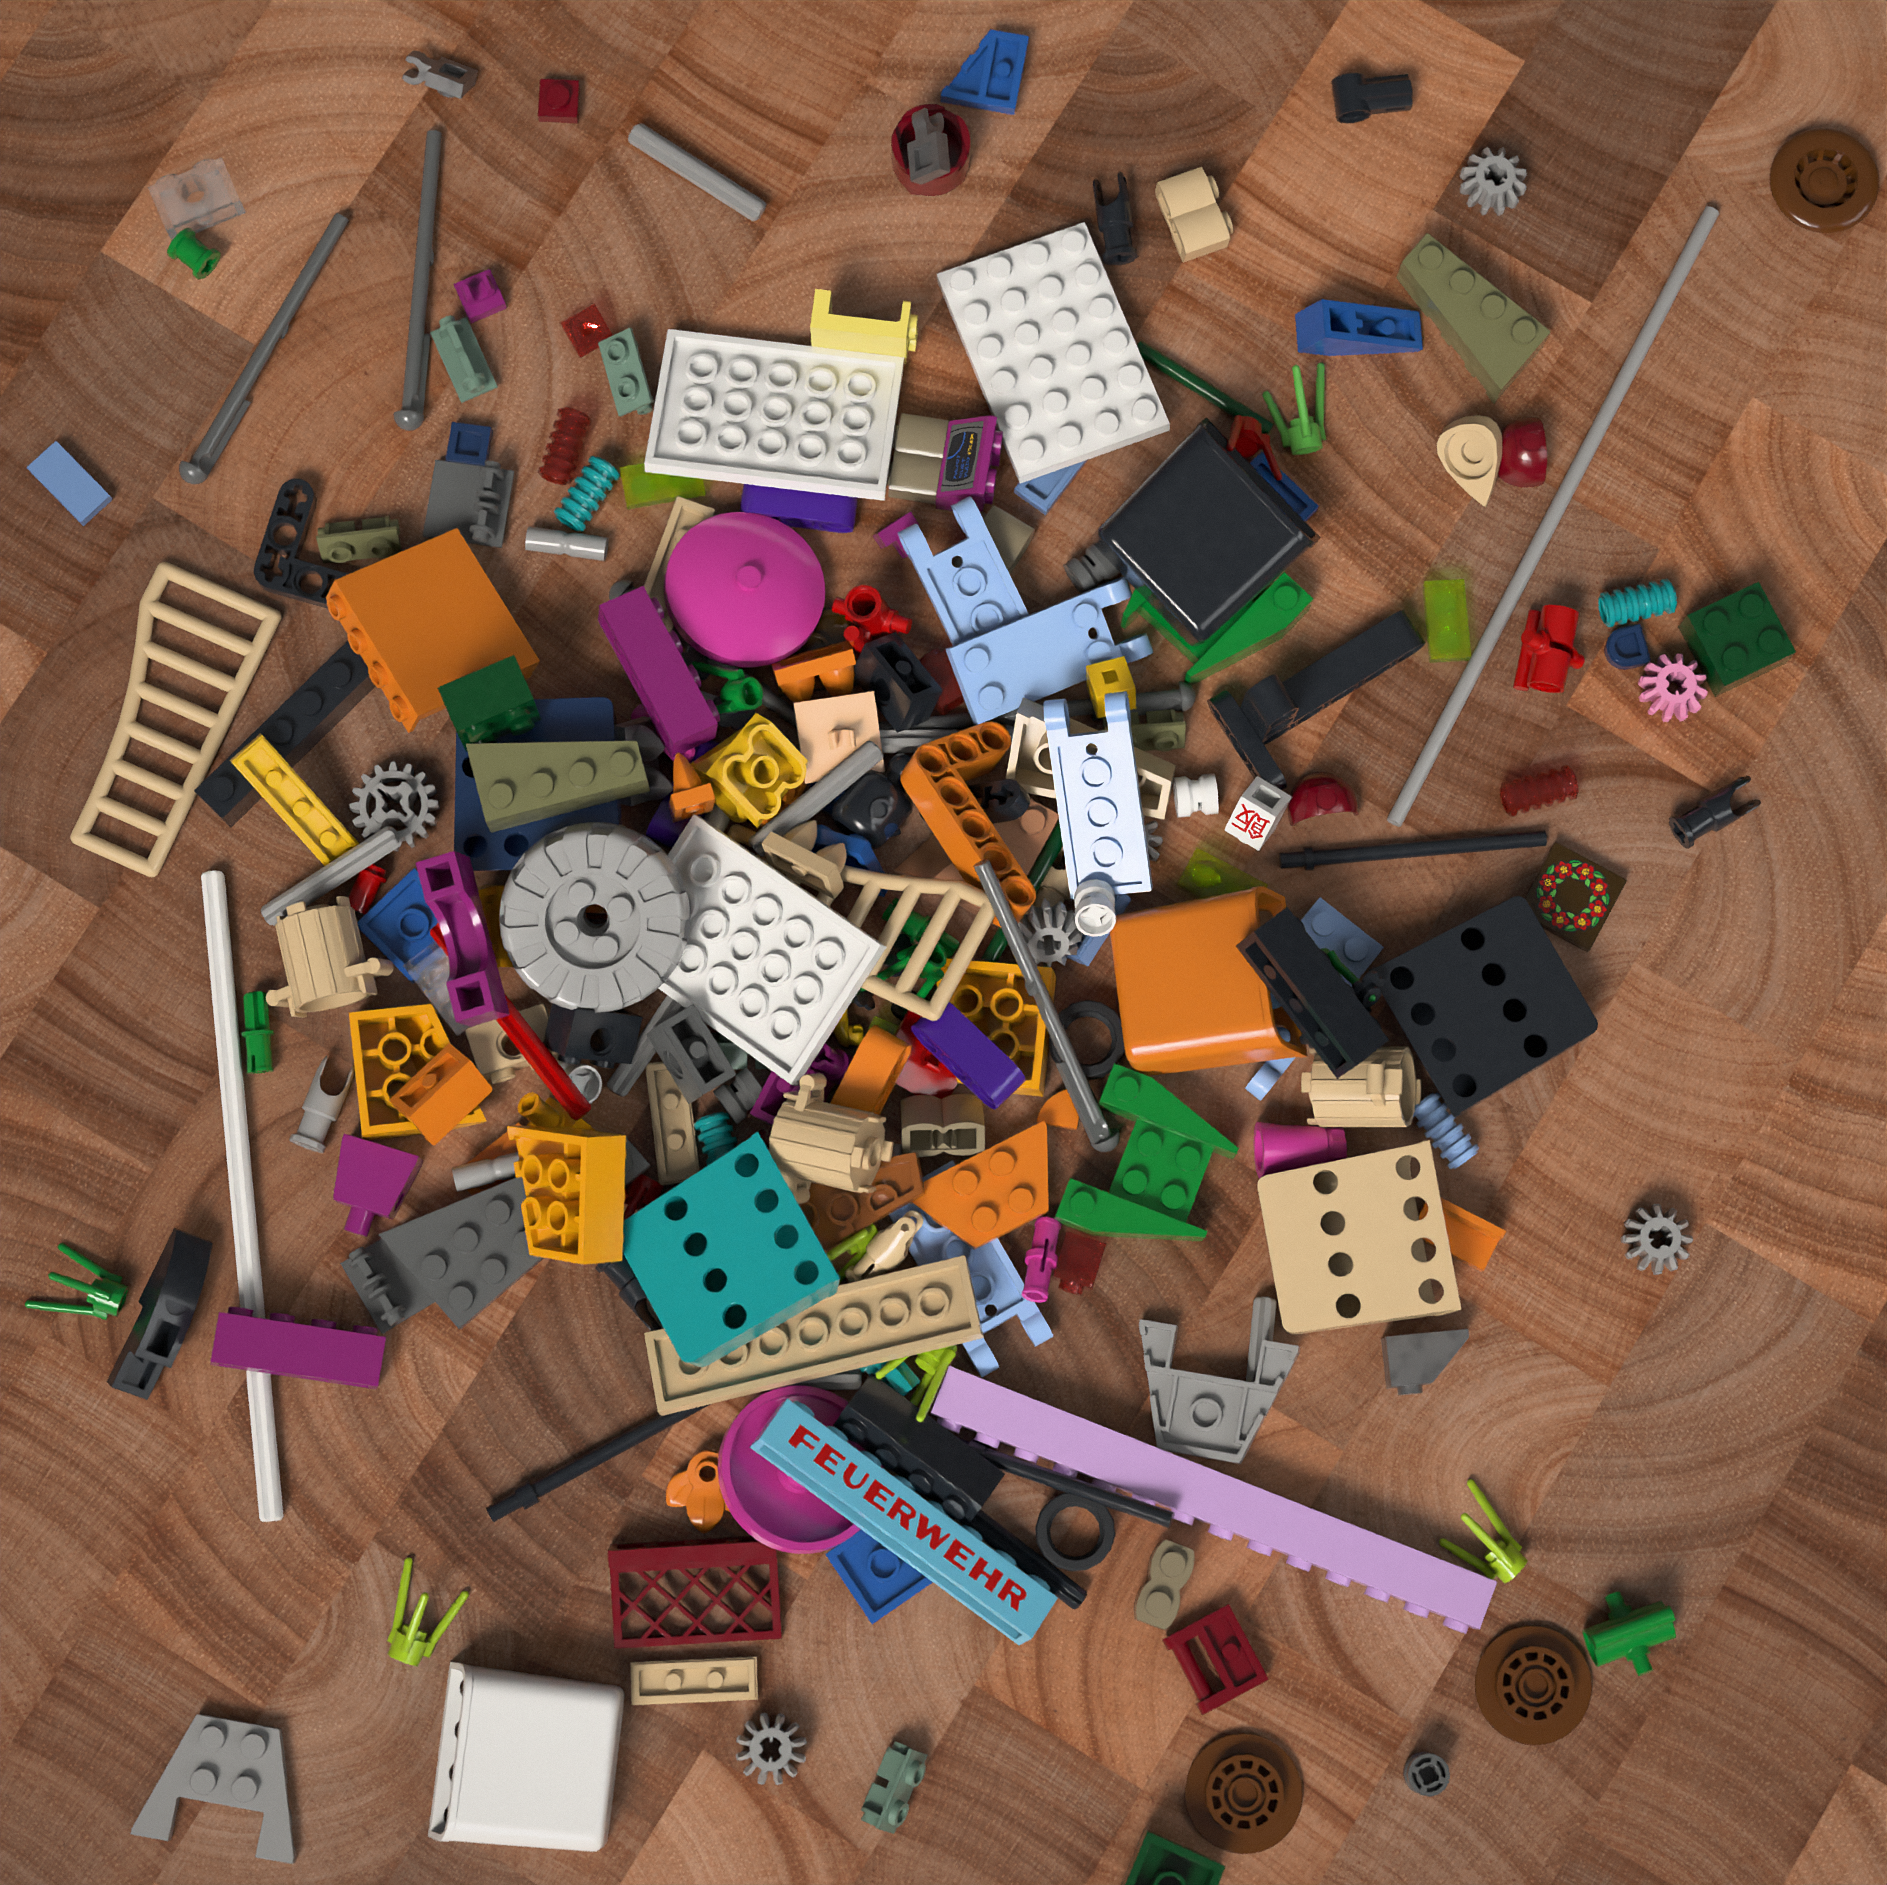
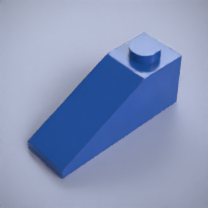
(1356, 329)

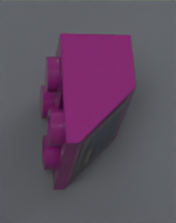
(967, 459)

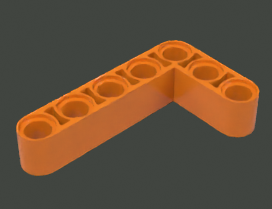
(938, 789)

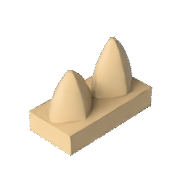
(793, 857)

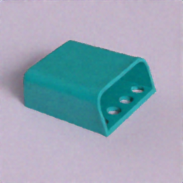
(727, 1255)

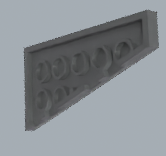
(476, 1246)

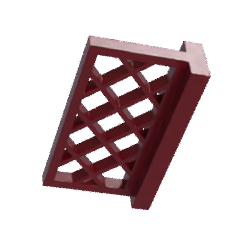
(690, 1555)

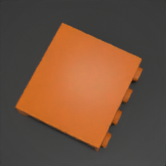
(426, 623)

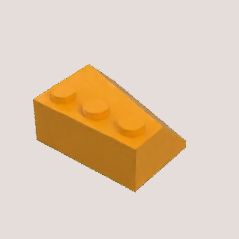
(1000, 1007)
(387, 1053)
(572, 1192)

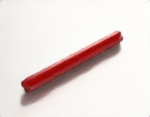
(536, 1054)

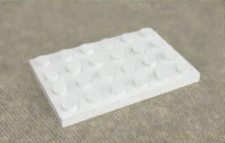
(1053, 352)
(775, 414)
(763, 953)

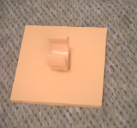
(834, 730)

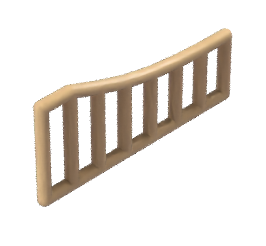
(138, 688)
(913, 887)

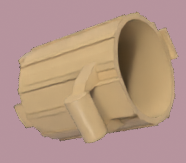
(324, 959)
(1372, 1094)
(826, 1142)

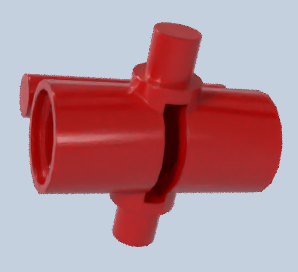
(870, 614)
(1548, 649)

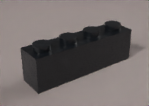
(1312, 992)
(919, 1451)

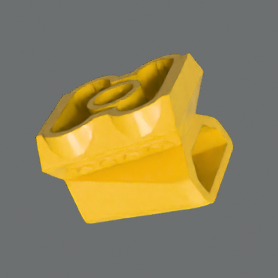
(752, 771)

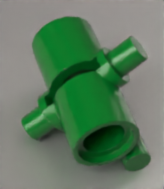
(1629, 1633)

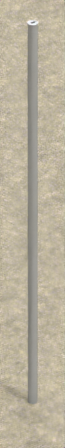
(1552, 517)

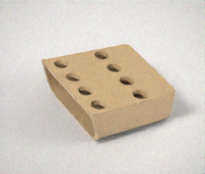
(1353, 1244)

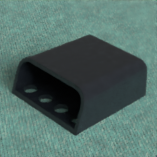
(1203, 535)
(1486, 1003)

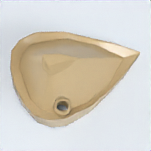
(1472, 454)

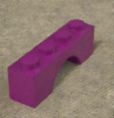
(456, 903)

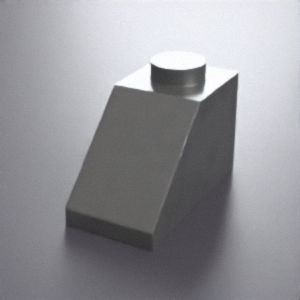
(1419, 1358)

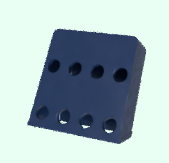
(560, 722)

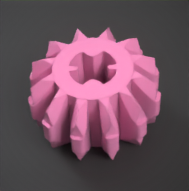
(1660, 677)

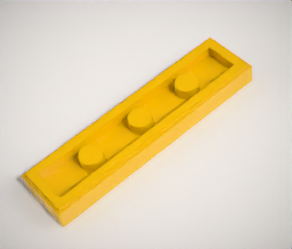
(293, 800)

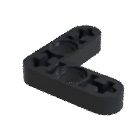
(292, 568)

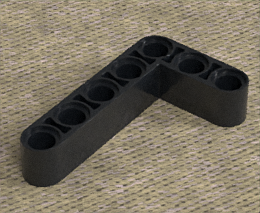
(1280, 706)

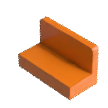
(441, 1094)
(1469, 1236)

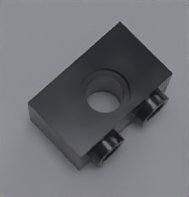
(899, 682)
(599, 1037)

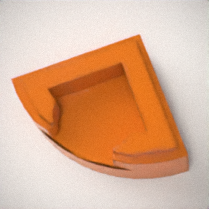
(1059, 1112)

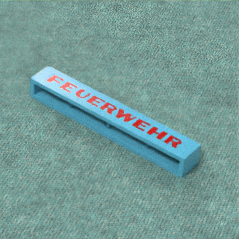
(904, 1521)

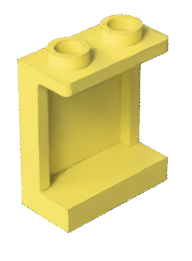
(862, 333)

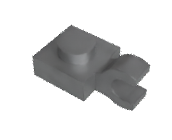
(444, 75)
(929, 152)

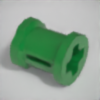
(193, 253)

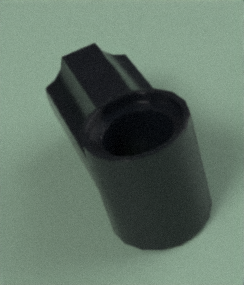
(1361, 97)

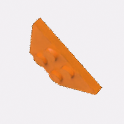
(992, 1189)

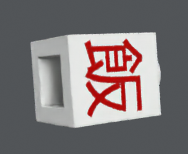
(1257, 813)

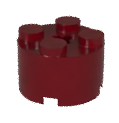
(958, 148)

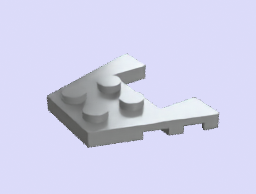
(1207, 1412)
(227, 1766)

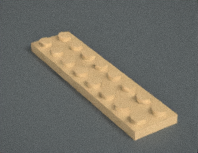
(851, 1330)

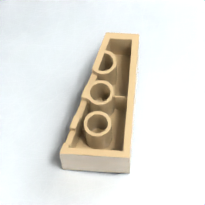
(1032, 766)

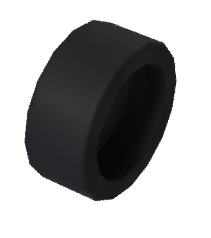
(1113, 1023)
(1064, 1561)

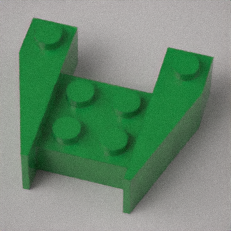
(1244, 634)
(1157, 1169)

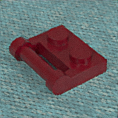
(1228, 1653)

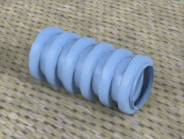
(1444, 1131)

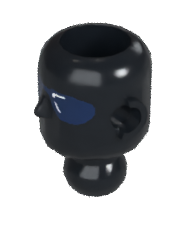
(875, 804)

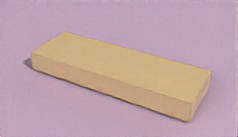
(671, 1127)
(694, 1680)

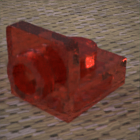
(1078, 1263)

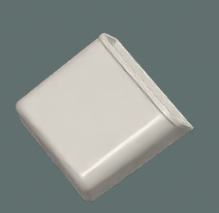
(527, 1760)

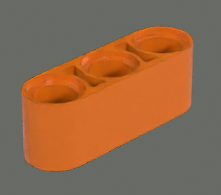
(873, 1071)

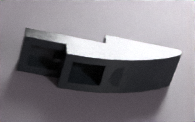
(165, 1316)

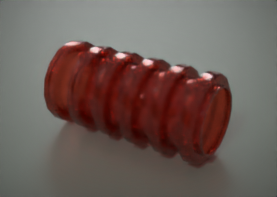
(564, 446)
(1539, 790)

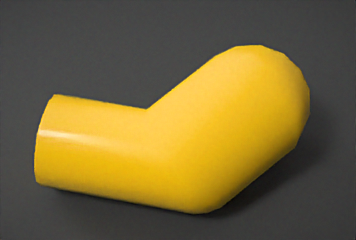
(847, 1034)

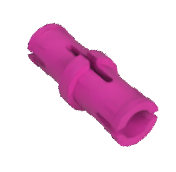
(1041, 1259)

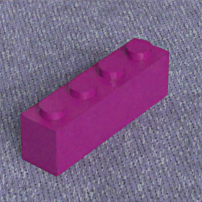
(658, 671)
(298, 1350)

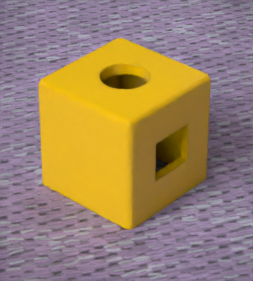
(1109, 677)

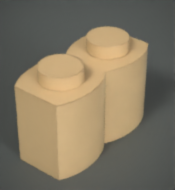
(1193, 214)

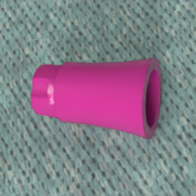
(1295, 1146)

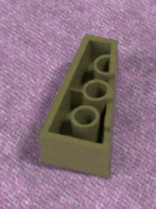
(1473, 315)
(552, 778)

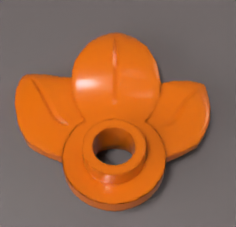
(698, 1494)

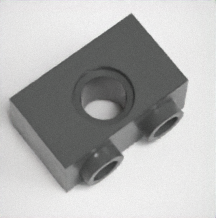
(690, 1054)

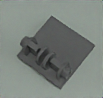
(471, 500)
(385, 1285)

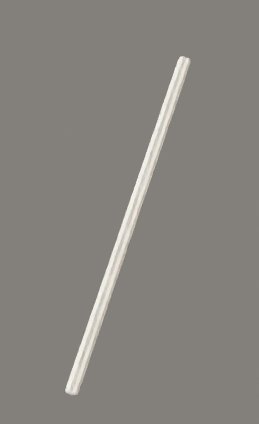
(240, 1183)

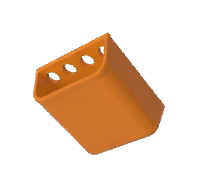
(1190, 991)

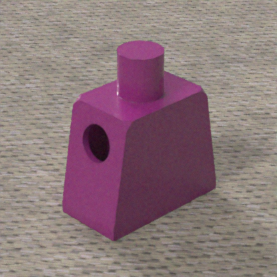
(372, 1181)

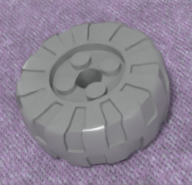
(584, 961)

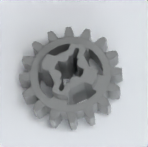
(405, 793)

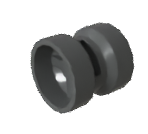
(1089, 569)
(739, 1095)
(1420, 1769)

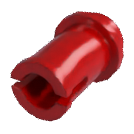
(366, 888)

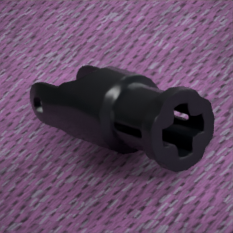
(1115, 224)
(1710, 814)
(630, 1289)

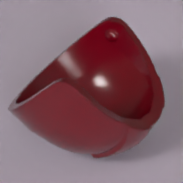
(1523, 453)
(1320, 795)

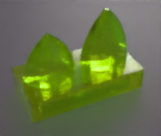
(1211, 876)

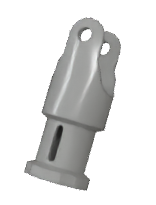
(319, 1112)

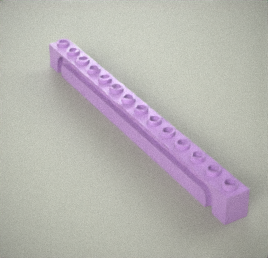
(1215, 1499)

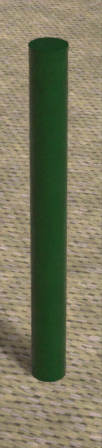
(1199, 385)
(1036, 877)

